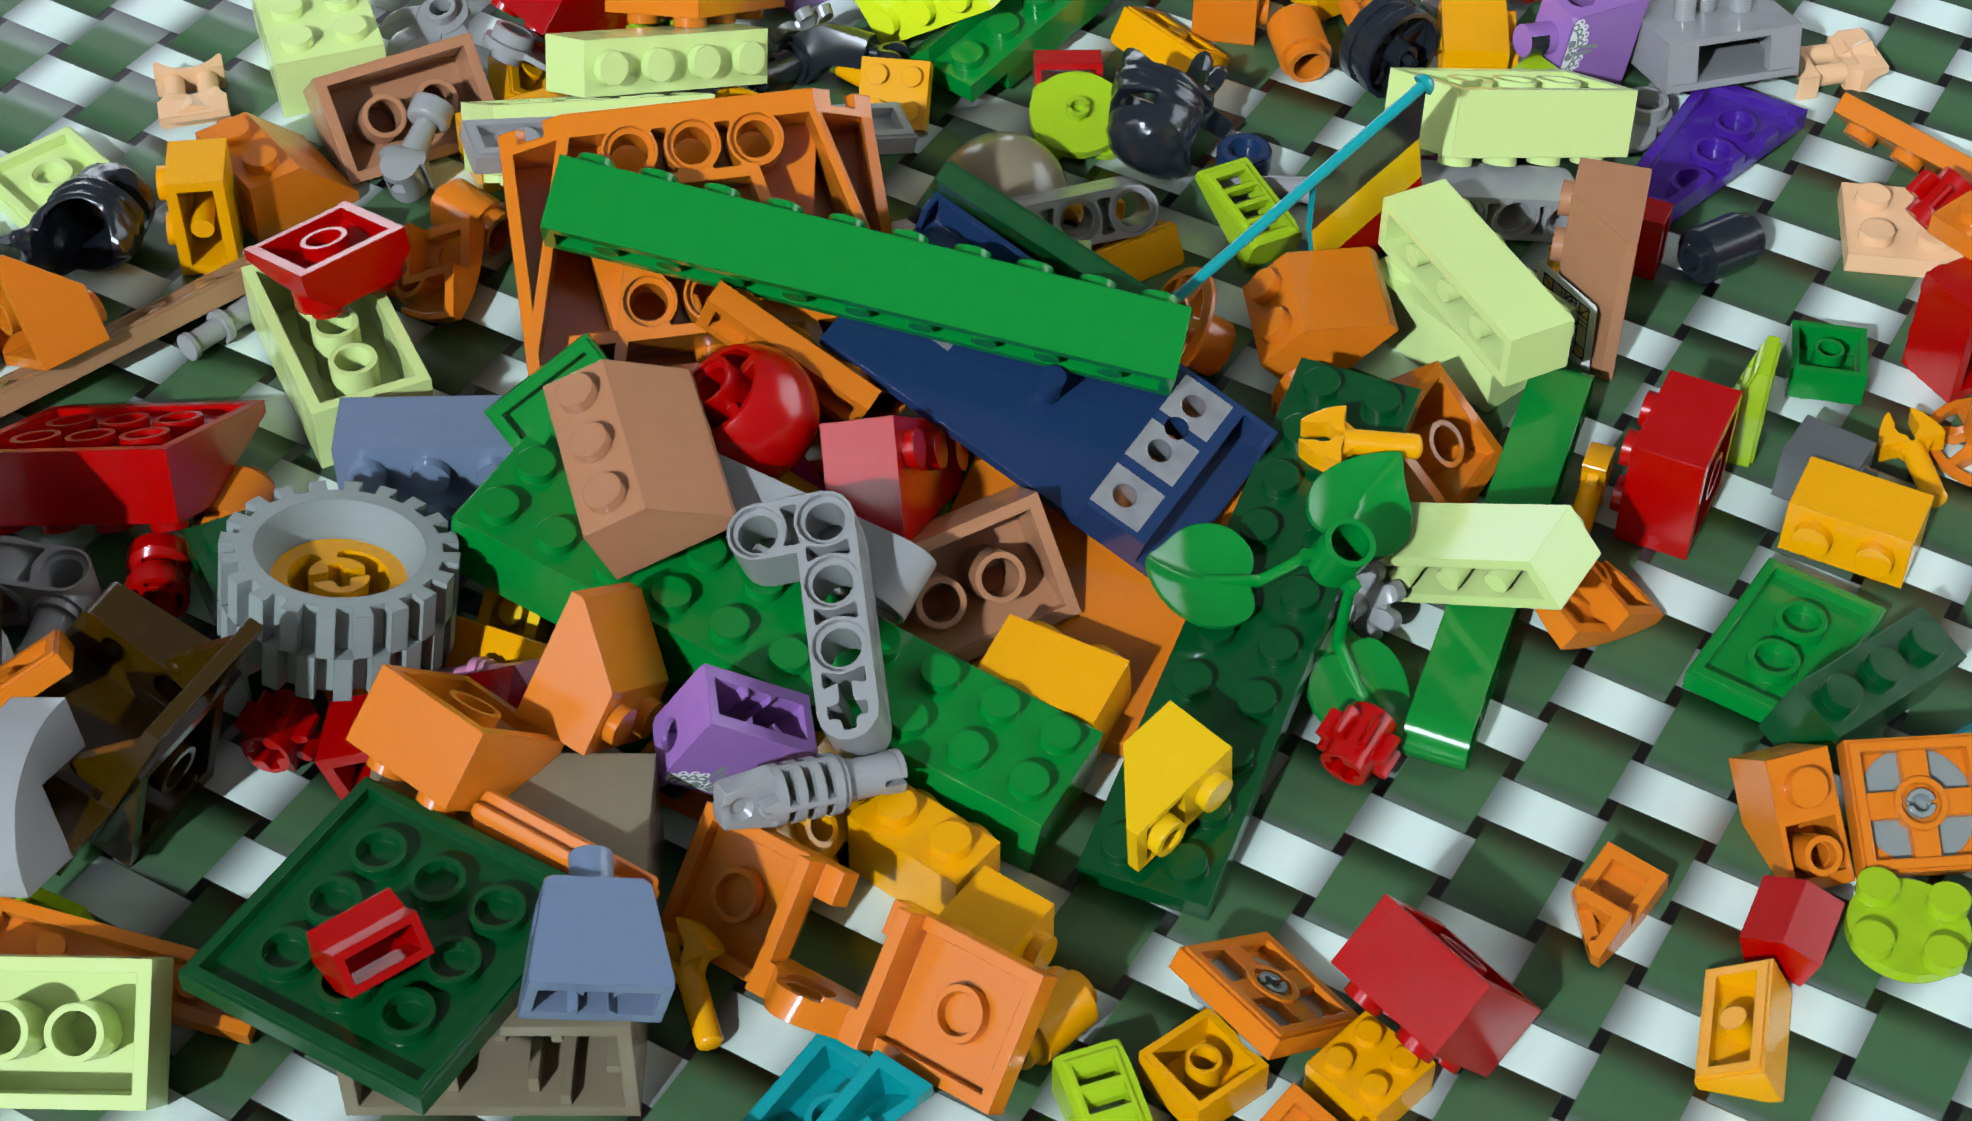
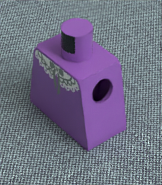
(1584, 35)
(728, 726)

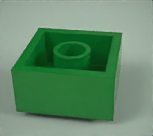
(1826, 362)

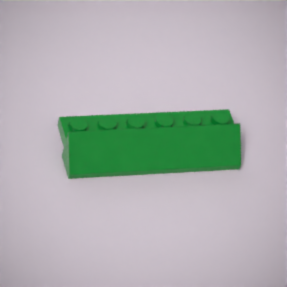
(1000, 43)

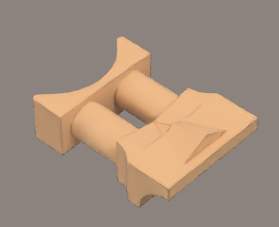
(1844, 59)
(184, 109)

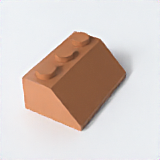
(368, 103)
(1601, 245)
(638, 461)
(990, 564)

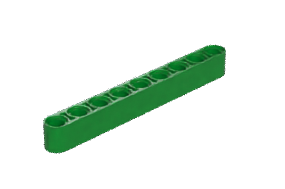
(1475, 639)

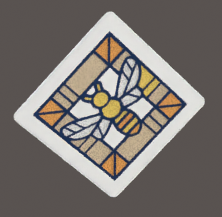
(1585, 314)

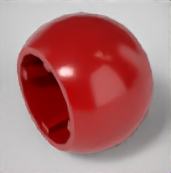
(759, 406)

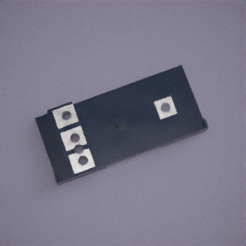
(1063, 432)

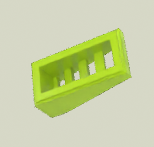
(1269, 245)
(1756, 386)
(1096, 1078)

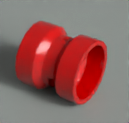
(160, 571)

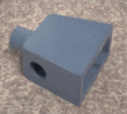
(596, 947)

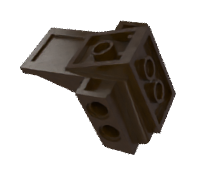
(149, 718)

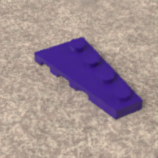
(1715, 140)

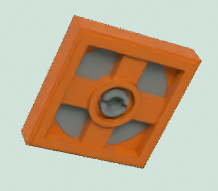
(1909, 803)
(1263, 994)

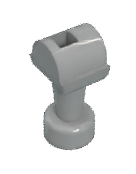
(407, 165)

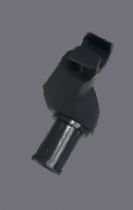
(817, 49)

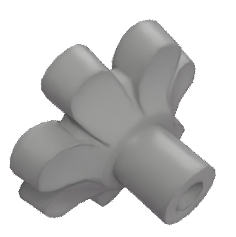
(804, 20)
(1372, 603)

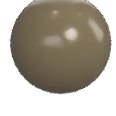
(1011, 163)

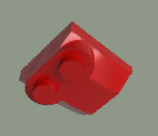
(334, 259)

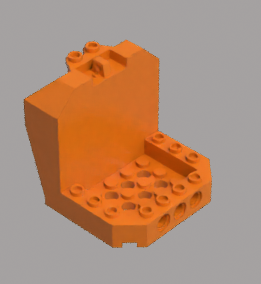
(757, 143)

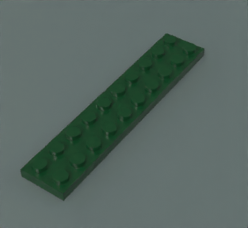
(1251, 675)

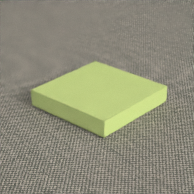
(39, 168)

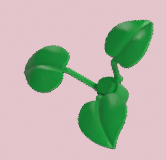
(1362, 518)

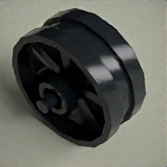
(1387, 37)

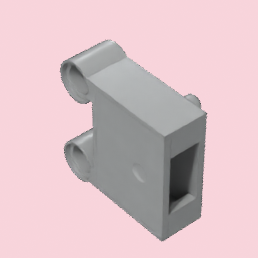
(1715, 43)

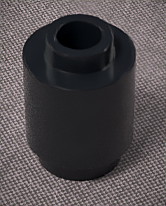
(1720, 247)

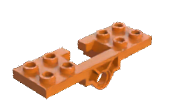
(937, 993)

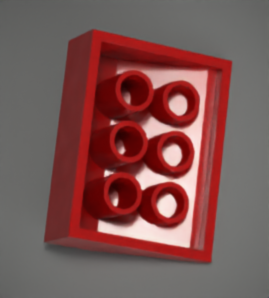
(120, 464)

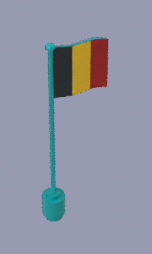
(1348, 186)

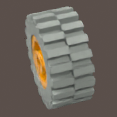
(338, 586)

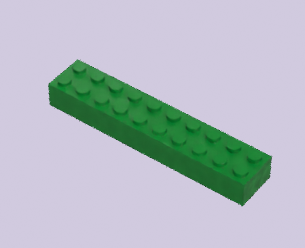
(961, 731)

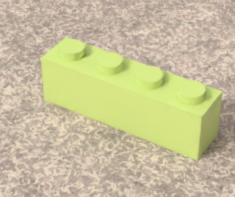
(655, 59)
(1476, 282)
(1493, 555)

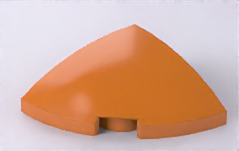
(441, 270)
(1600, 610)

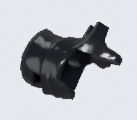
(1160, 135)
(88, 222)

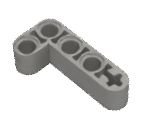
(829, 626)

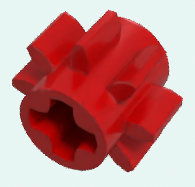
(1934, 192)
(278, 731)
(1358, 743)

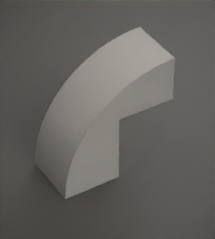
(35, 742)

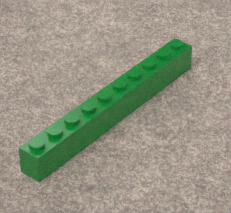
(865, 273)

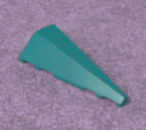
(841, 1085)

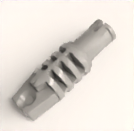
(805, 788)

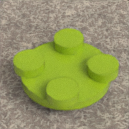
(1072, 115)
(1909, 926)

